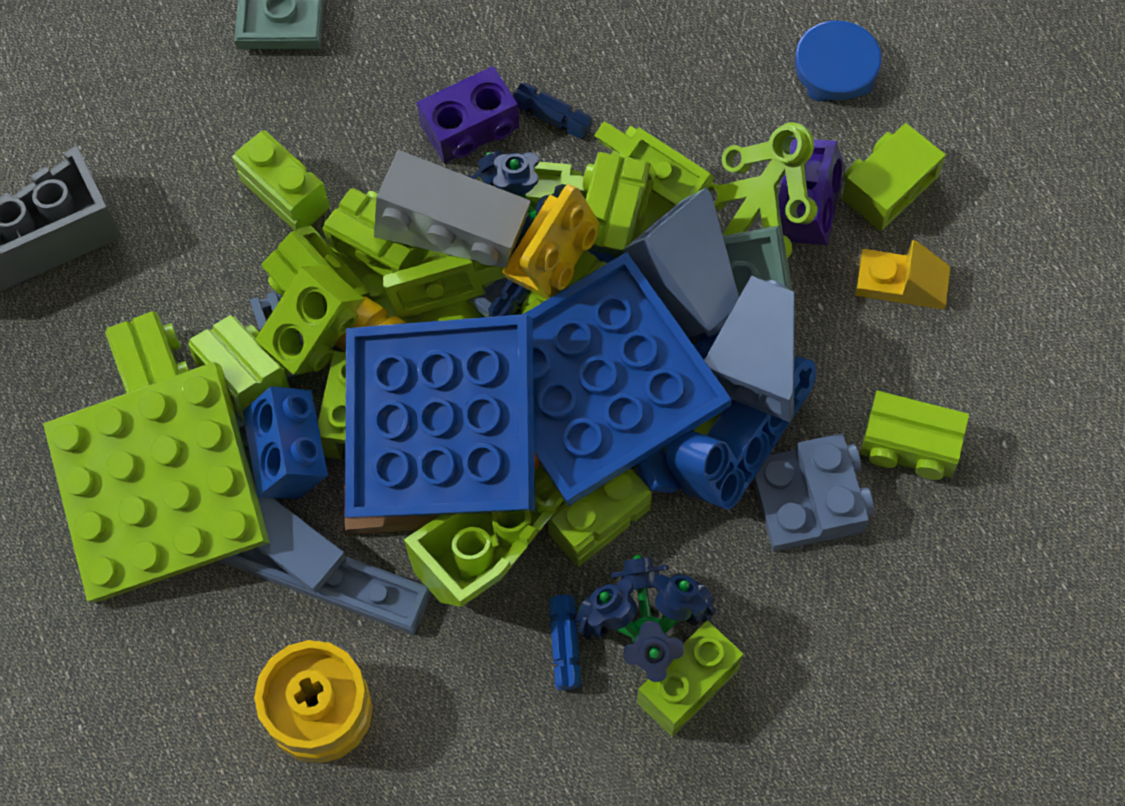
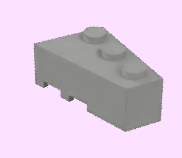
(448, 212)

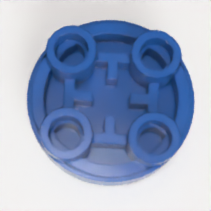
(837, 61)

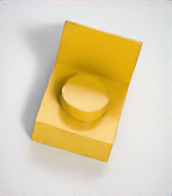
(907, 279)

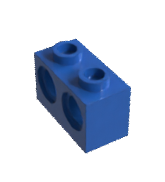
(284, 443)

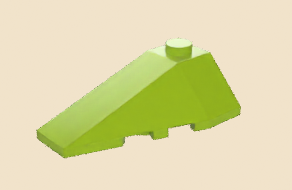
(472, 552)

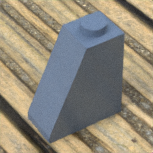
(689, 265)
(757, 349)

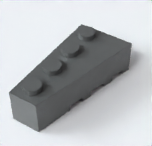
(52, 221)

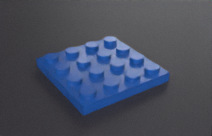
(612, 379)
(440, 418)

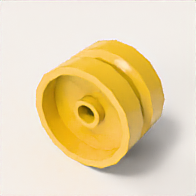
(308, 673)

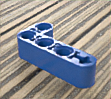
(731, 454)

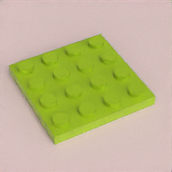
(155, 483)

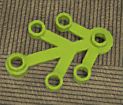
(762, 190)

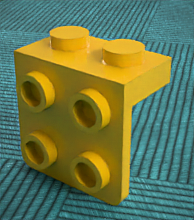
(553, 244)

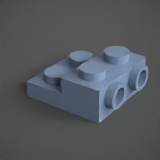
(812, 493)

